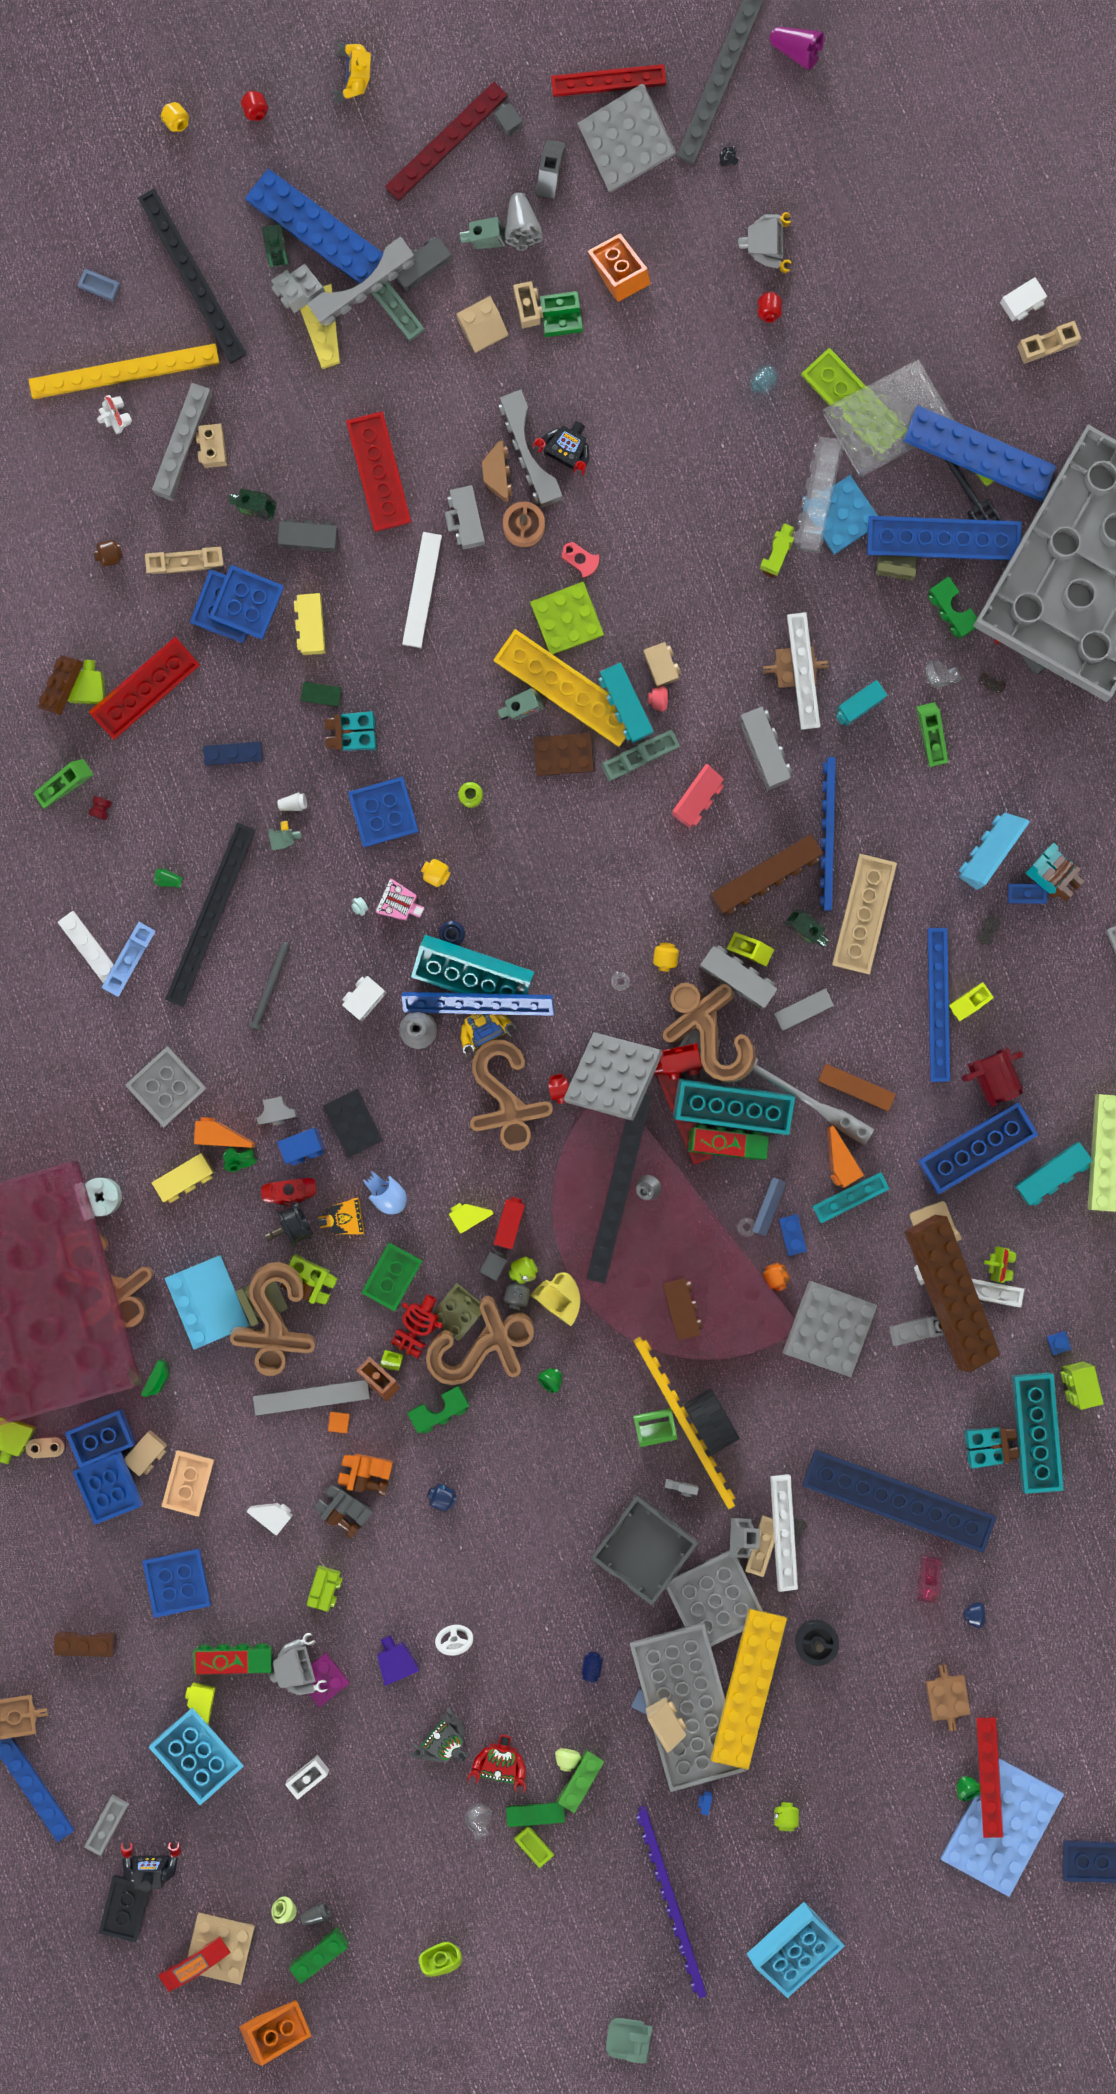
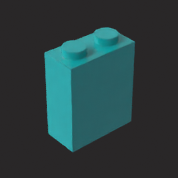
(860, 703)

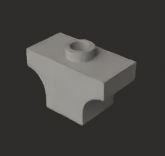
(275, 1112)
(743, 1538)

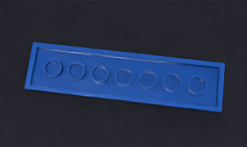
(314, 227)
(979, 453)
(942, 538)

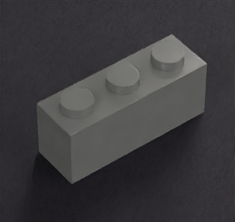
(428, 261)
(307, 535)

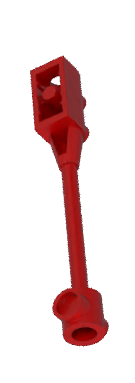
(671, 1063)

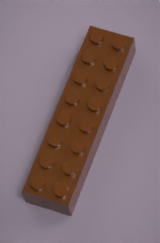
(952, 1293)

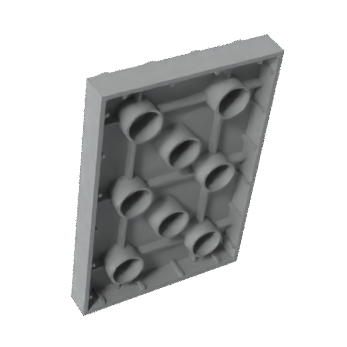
(1062, 578)

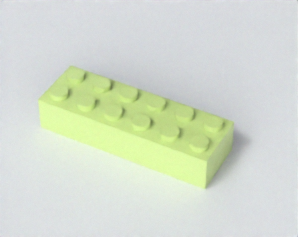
(1103, 1153)

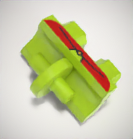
(998, 1264)

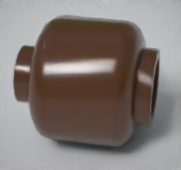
(108, 553)

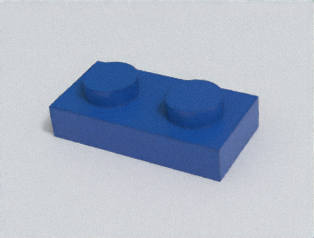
(1026, 894)
(792, 1235)

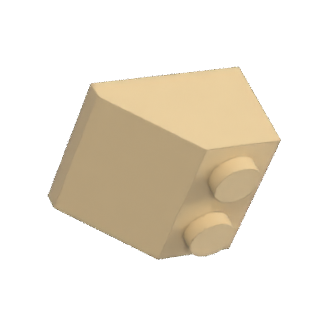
(482, 324)
(666, 1723)

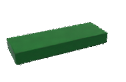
(535, 1814)

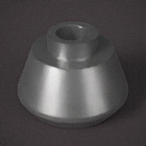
(648, 1187)

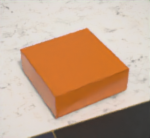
(338, 1422)

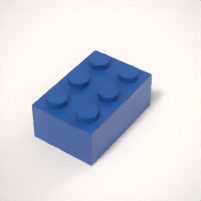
(302, 1145)
(100, 1438)

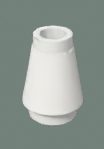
(294, 802)

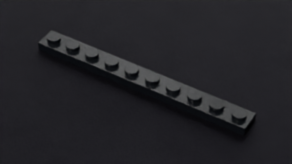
(192, 276)
(210, 914)
(617, 1194)

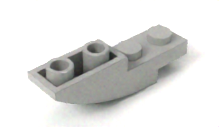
(916, 1330)

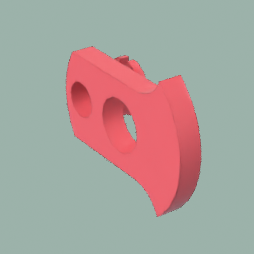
(590, 564)

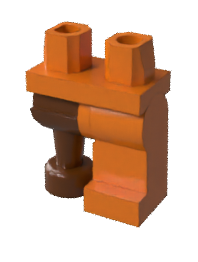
(362, 1468)

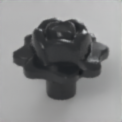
(728, 155)

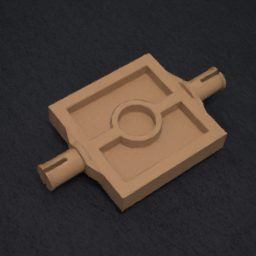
(784, 667)
(947, 1697)
(18, 1716)

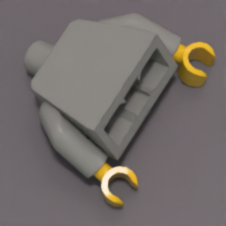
(766, 240)

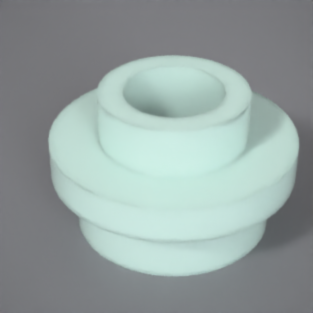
(359, 906)

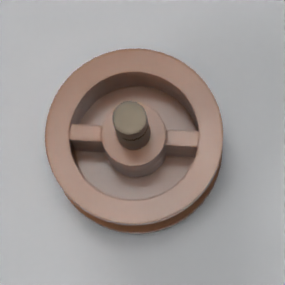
(523, 524)

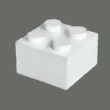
(363, 998)

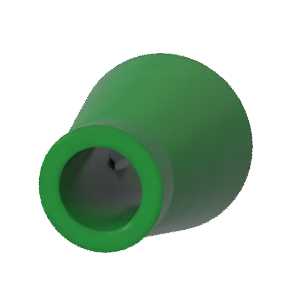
(166, 878)

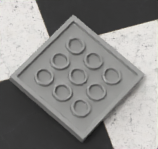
(626, 138)
(613, 1076)
(829, 1328)
(716, 1595)

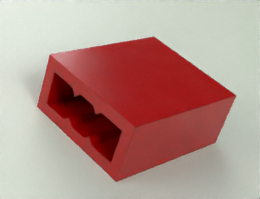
(509, 1222)

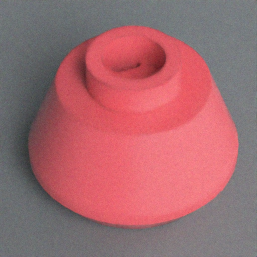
(658, 698)

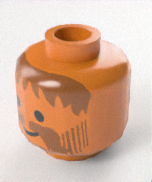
(776, 1276)

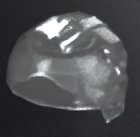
(939, 676)
(477, 1819)

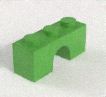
(580, 1782)

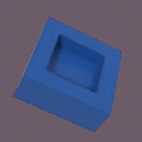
(1058, 1342)
(704, 1802)

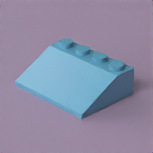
(992, 850)
(206, 1301)
(195, 1756)
(795, 1950)

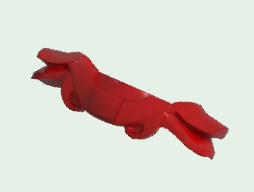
(303, 1189)

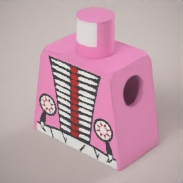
(398, 902)

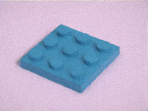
(847, 515)

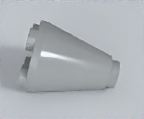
(521, 224)
(427, 1030)

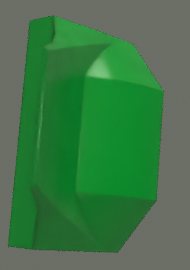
(157, 1379)

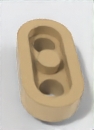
(44, 1447)

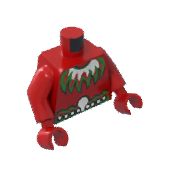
(500, 1763)

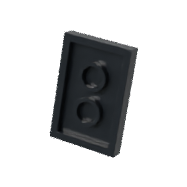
(353, 1123)
(123, 1910)

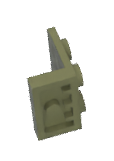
(896, 567)
(274, 1294)
(458, 1311)

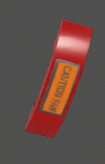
(195, 1964)

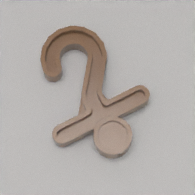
(702, 1015)
(512, 1111)
(132, 1307)
(496, 1335)
(275, 1337)

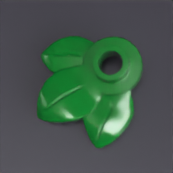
(234, 1161)

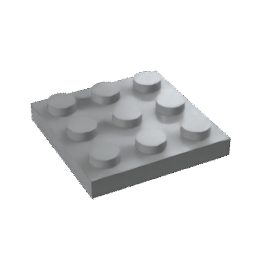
(166, 1086)

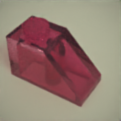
(929, 1579)

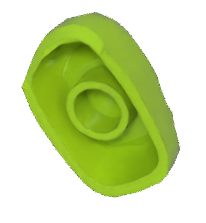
(440, 1959)

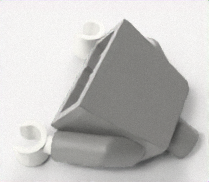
(294, 1668)

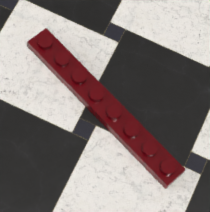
(446, 141)

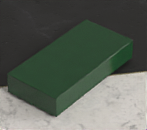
(321, 694)

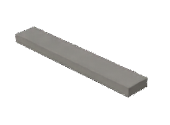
(311, 1397)

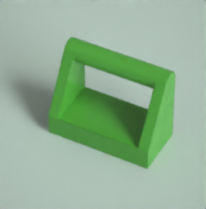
(655, 1432)

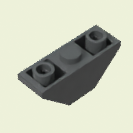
(550, 169)

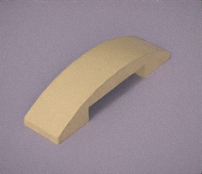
(184, 561)

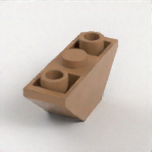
(496, 472)

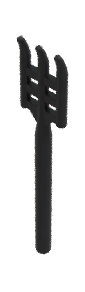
(978, 505)

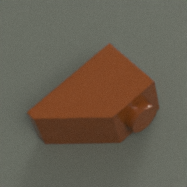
(378, 1379)

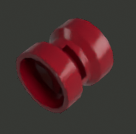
(99, 807)

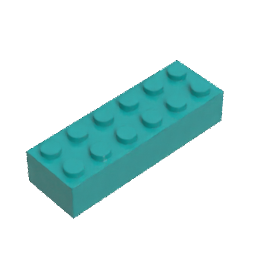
(467, 970)
(733, 1106)
(1037, 1432)

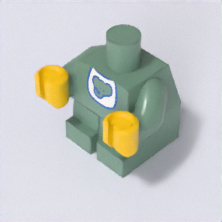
(283, 837)

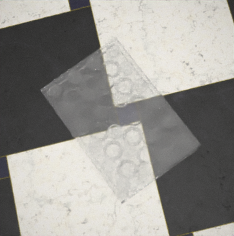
(877, 416)

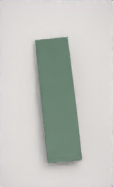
(640, 755)

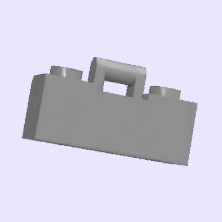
(469, 525)

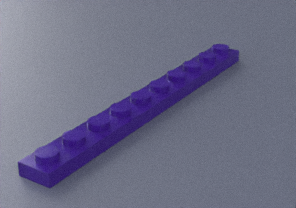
(673, 1909)

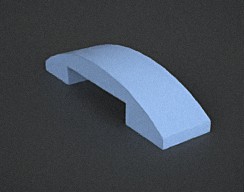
(128, 959)

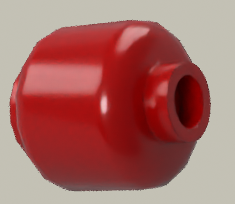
(254, 106)
(769, 307)

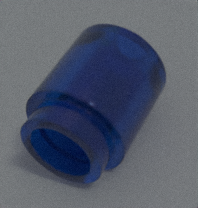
(592, 1667)

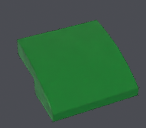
(561, 314)

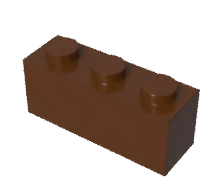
(682, 1308)

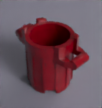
(996, 1076)

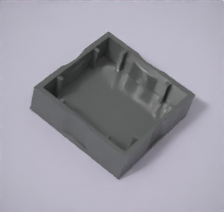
(645, 1550)

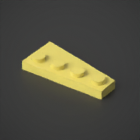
(323, 337)

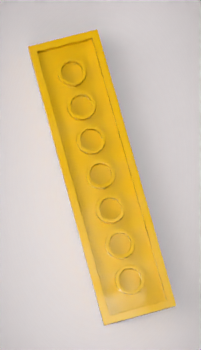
(560, 685)
(748, 1689)

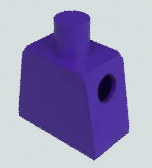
(395, 1661)

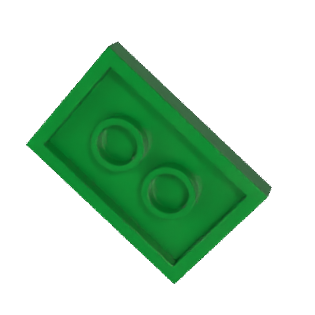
(391, 1276)

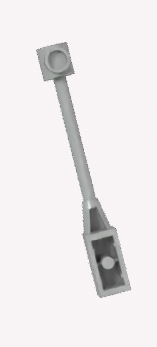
(836, 1117)

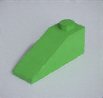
(932, 733)
(63, 782)

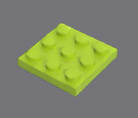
(567, 618)

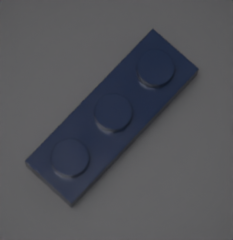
(232, 753)

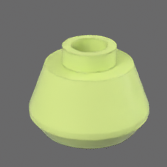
(567, 1759)
(283, 1910)

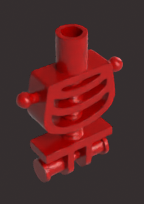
(423, 1313)

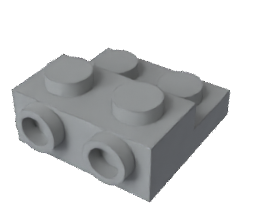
(296, 288)

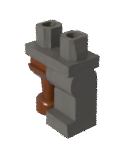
(341, 1505)

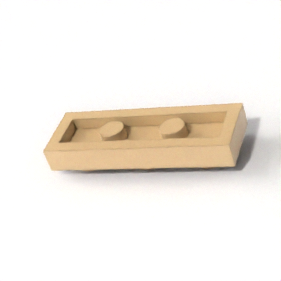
(760, 1557)

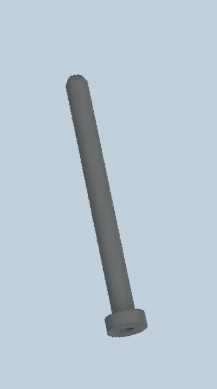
(269, 987)

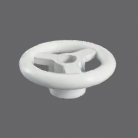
(455, 1643)

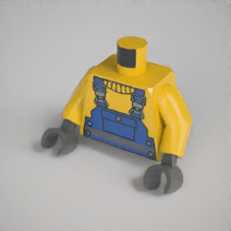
(356, 71)
(483, 1028)

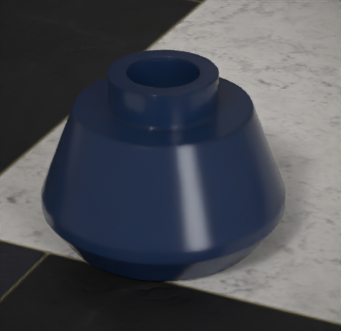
(448, 936)
(975, 1615)

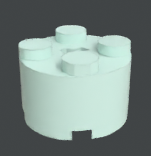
(112, 1196)

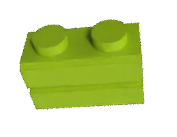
(323, 1588)

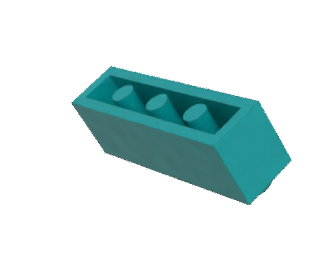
(626, 703)
(1053, 1173)

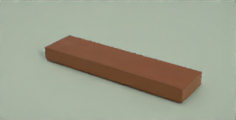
(856, 1087)

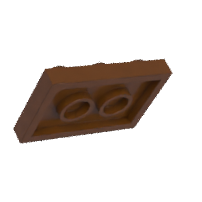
(60, 684)
(563, 754)

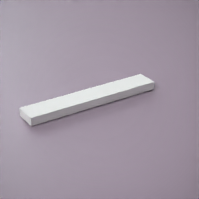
(422, 590)
(803, 671)
(784, 1532)

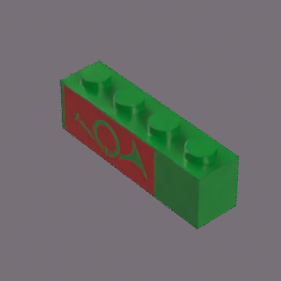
(728, 1144)
(233, 1659)

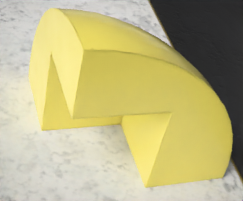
(559, 1297)

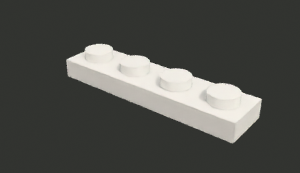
(87, 945)

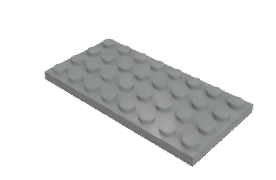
(685, 1672)

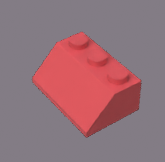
(698, 796)

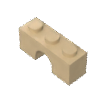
(1057, 340)

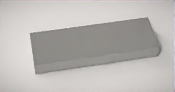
(803, 1009)
(106, 1825)

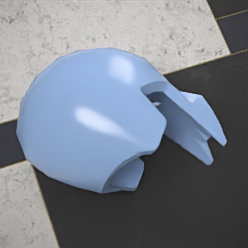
(389, 1199)

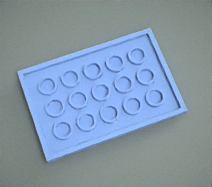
(1025, 1812)

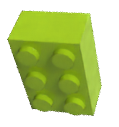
(1081, 1385)

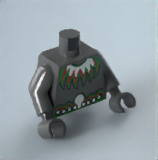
(443, 1741)

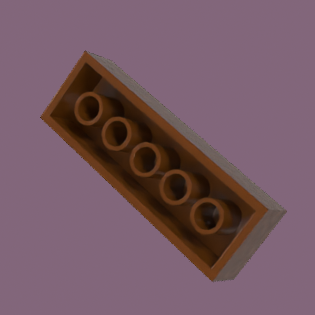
(766, 874)

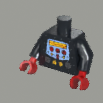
(566, 446)
(149, 1871)

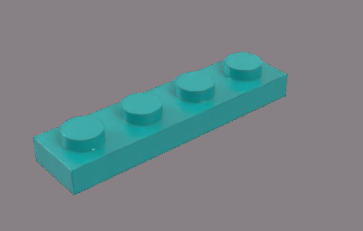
(850, 1197)

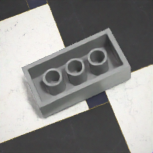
(764, 748)
(739, 978)

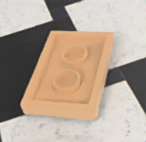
(188, 1483)

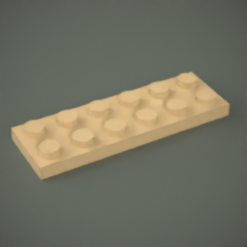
(864, 914)

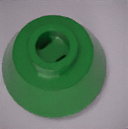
(550, 1380)
(967, 1788)

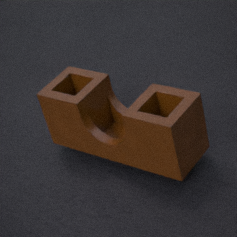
(85, 1645)

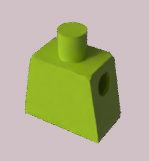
(89, 685)
(14, 1439)

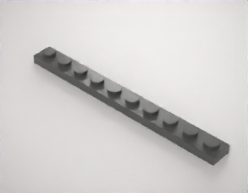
(719, 80)

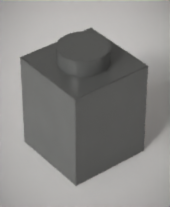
(508, 119)
(494, 1264)

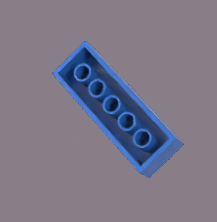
(977, 1148)

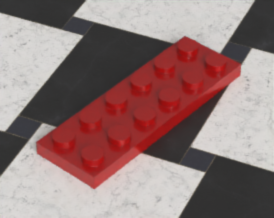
(378, 471)
(144, 688)

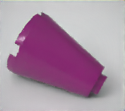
(798, 44)

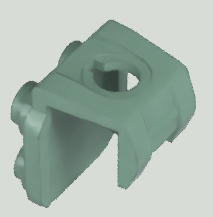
(628, 2040)

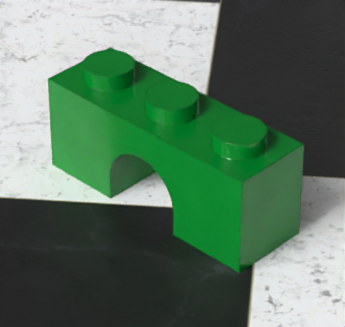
(941, 596)
(424, 1419)
(311, 1962)

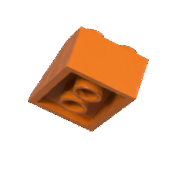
(619, 267)
(215, 1133)
(842, 1164)
(275, 2032)

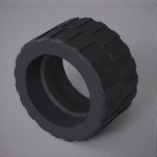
(711, 1421)

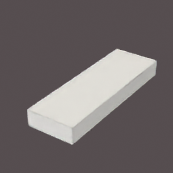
(998, 1293)

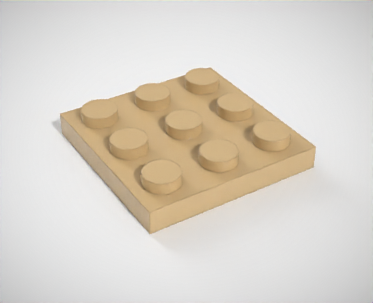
(236, 1937)

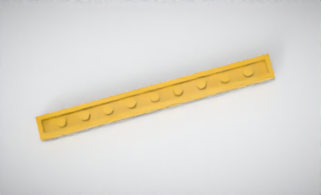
(124, 371)
(681, 1414)

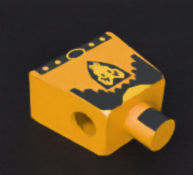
(344, 1218)

